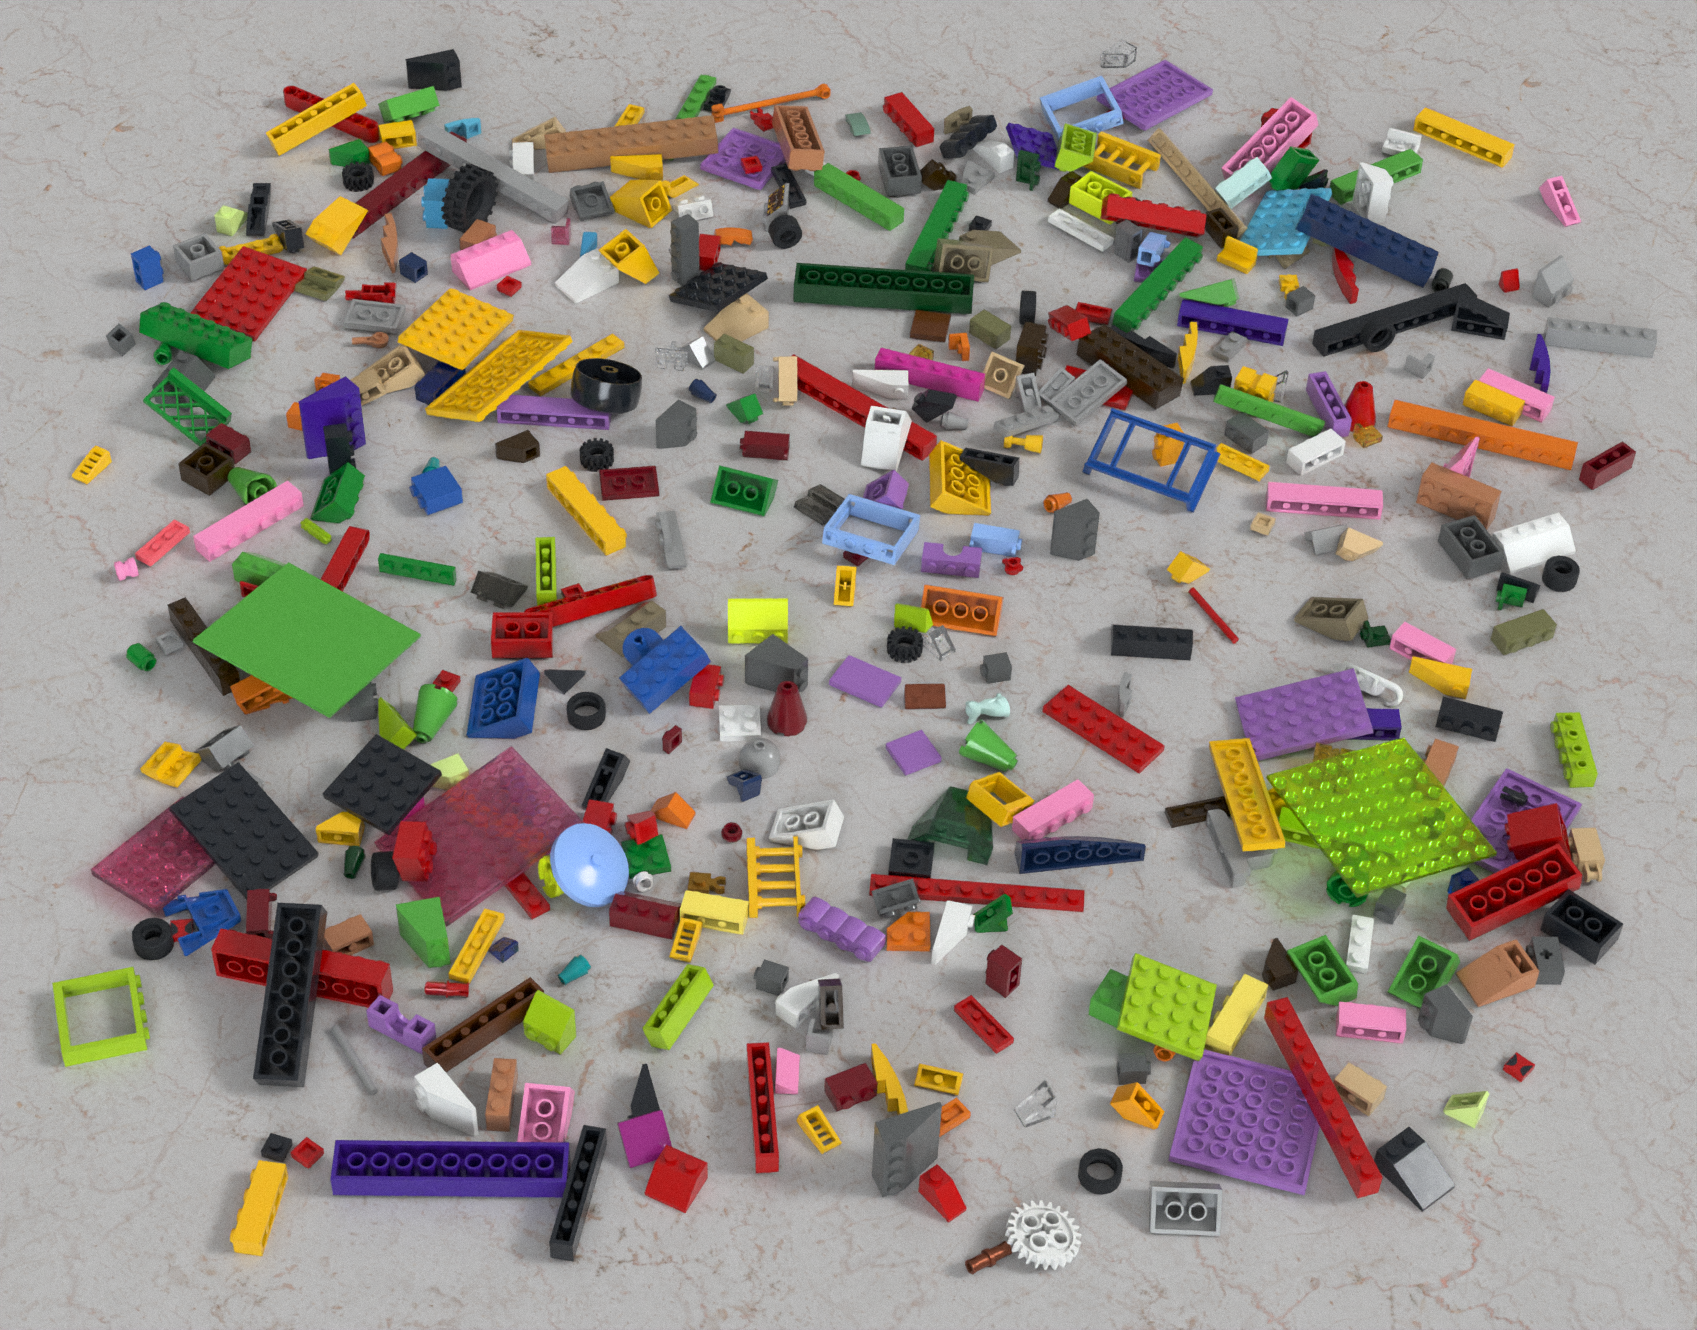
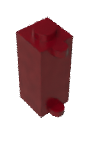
(765, 445)
(259, 912)

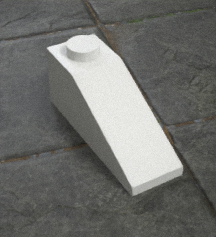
(996, 154)
(886, 383)
(952, 929)
(799, 1001)

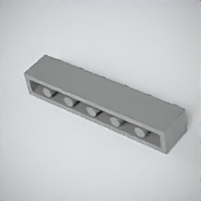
(1600, 337)

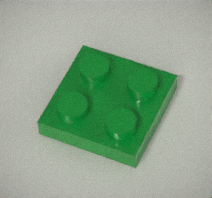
(647, 857)

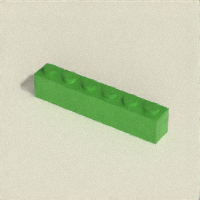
(1398, 167)
(859, 197)

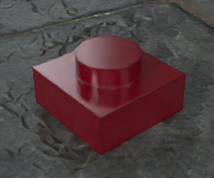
(855, 559)
(672, 739)

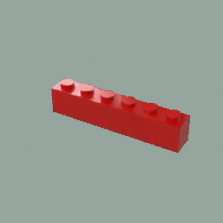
(1153, 216)
(762, 1108)

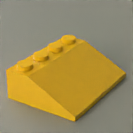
(955, 485)

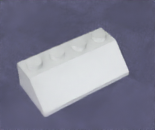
(1534, 542)

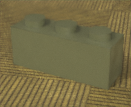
(1523, 632)

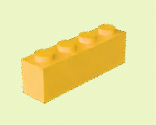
(259, 1208)

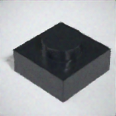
(980, 223)
(276, 1147)

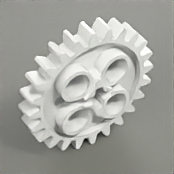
(1043, 1235)

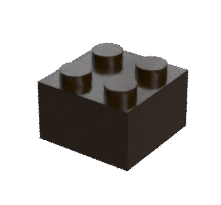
(1032, 347)
(206, 469)

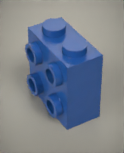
(436, 490)

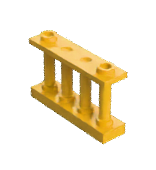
(1128, 151)
(756, 885)

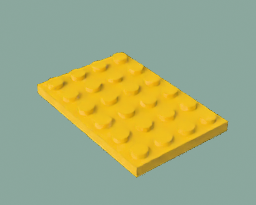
(455, 328)

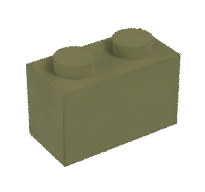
(990, 329)
(734, 353)

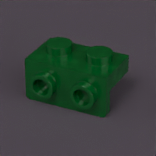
(1028, 168)

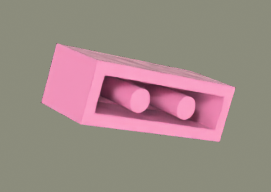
(1413, 642)
(1371, 1022)

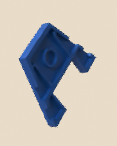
(209, 912)

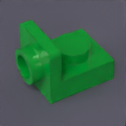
(1511, 595)

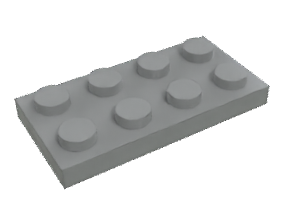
(1087, 392)

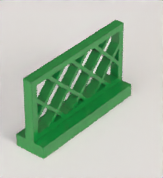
(195, 394)

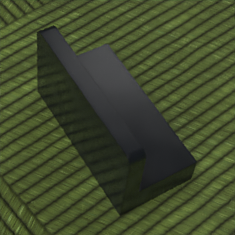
(1532, 588)

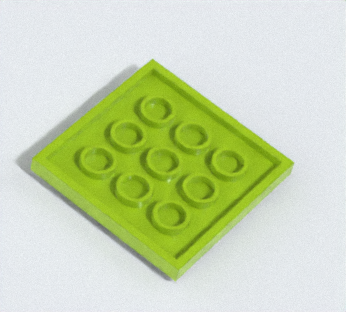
(1166, 1007)

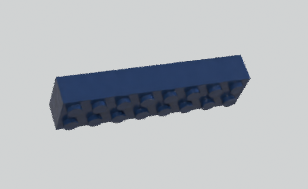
(1367, 240)

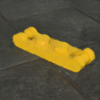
(268, 246)

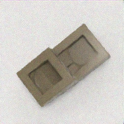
(956, 119)

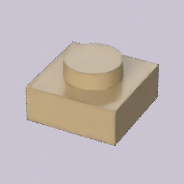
(1263, 523)

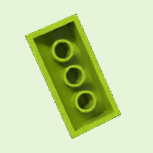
(1074, 148)

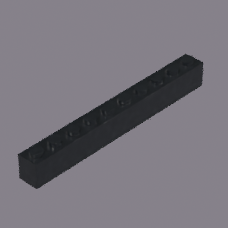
(1402, 316)

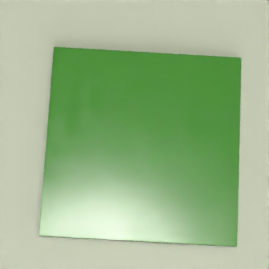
(307, 639)

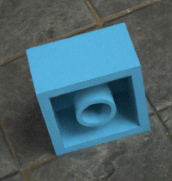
(432, 201)

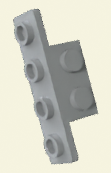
(670, 539)

